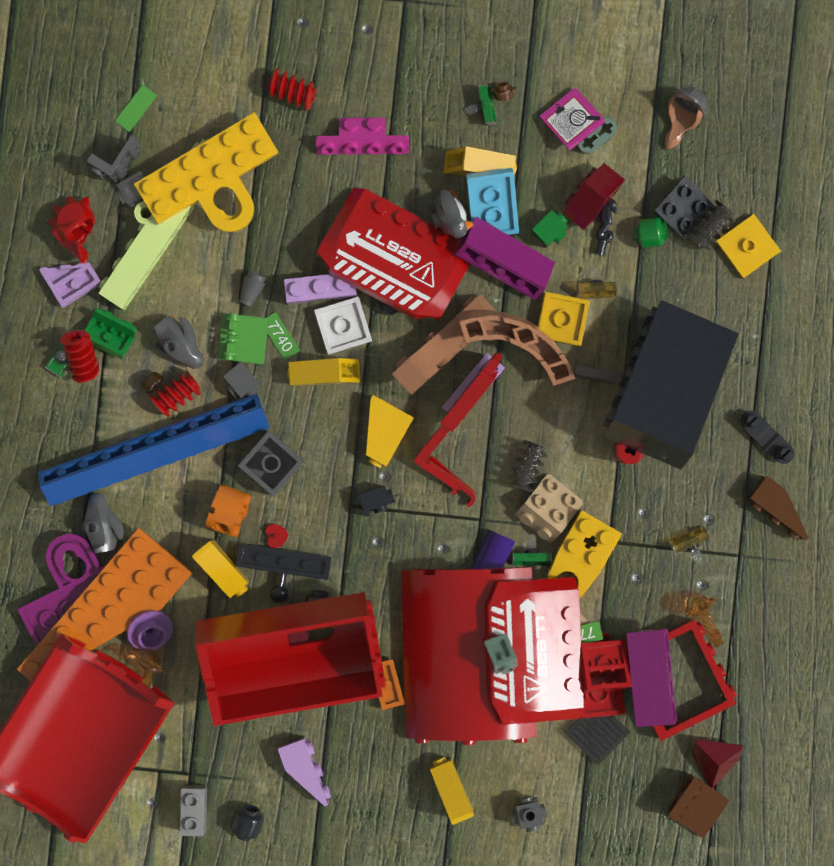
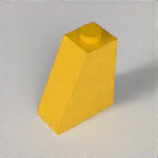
(474, 160)
(324, 372)
(385, 431)
(221, 569)
(451, 790)

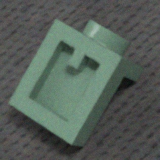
(501, 654)

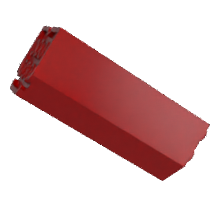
(258, 674)

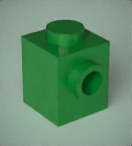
(551, 229)

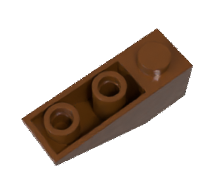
(775, 501)

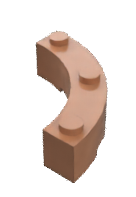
(520, 332)
(437, 351)

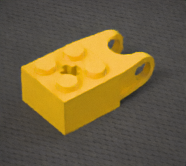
(583, 561)

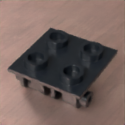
(683, 207)

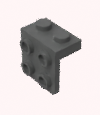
(119, 167)

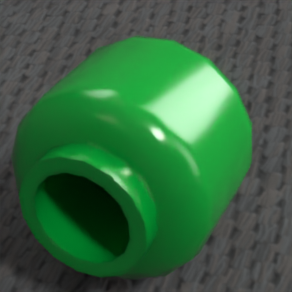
(650, 232)

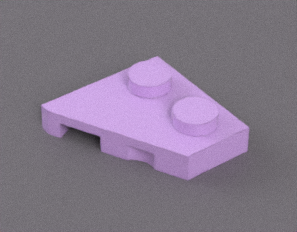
(70, 281)

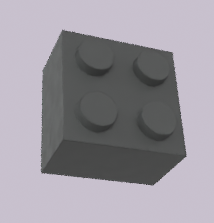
(271, 463)

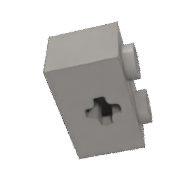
(193, 810)

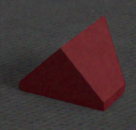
(715, 759)

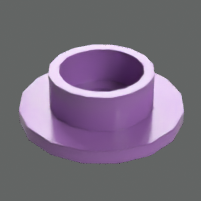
(150, 630)

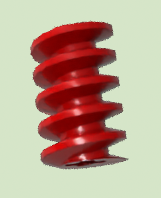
(292, 89)
(80, 355)
(176, 394)
(626, 458)

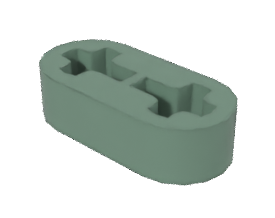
(600, 140)

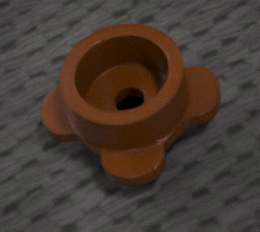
(503, 91)

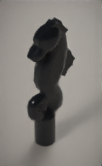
(604, 235)

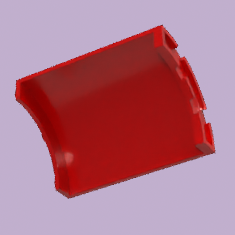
(449, 657)
(77, 736)

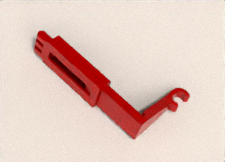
(449, 423)

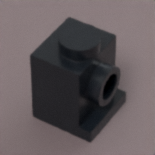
(376, 500)

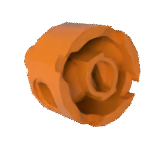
(228, 510)

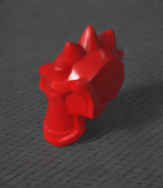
(73, 225)

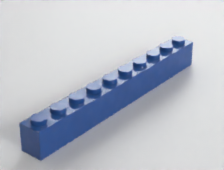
(153, 450)

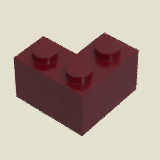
(592, 195)

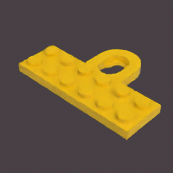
(206, 170)

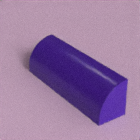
(493, 551)

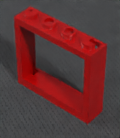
(717, 671)

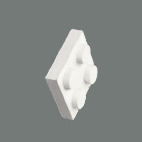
(343, 325)

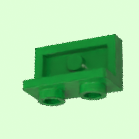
(111, 333)

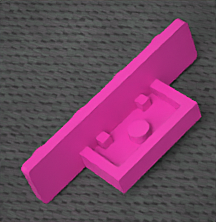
(362, 137)

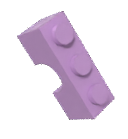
(317, 288)

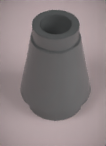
(251, 288)

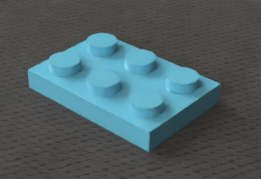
(494, 199)

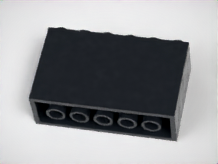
(669, 384)

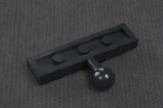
(283, 563)

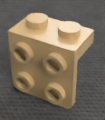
(549, 508)

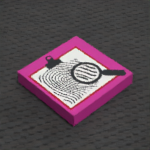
(572, 119)

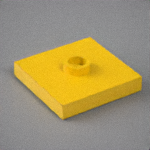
(748, 246)
(563, 318)

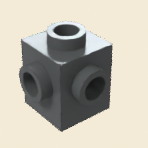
(526, 805)

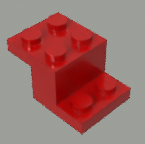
(604, 678)

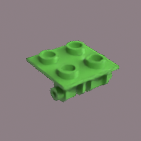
(243, 338)

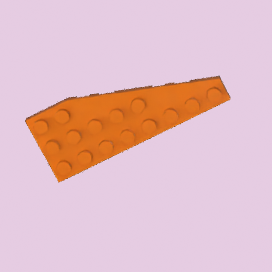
(134, 581)

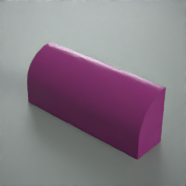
(505, 258)
(651, 677)

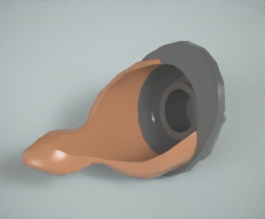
(685, 113)

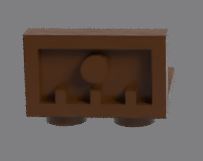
(697, 806)

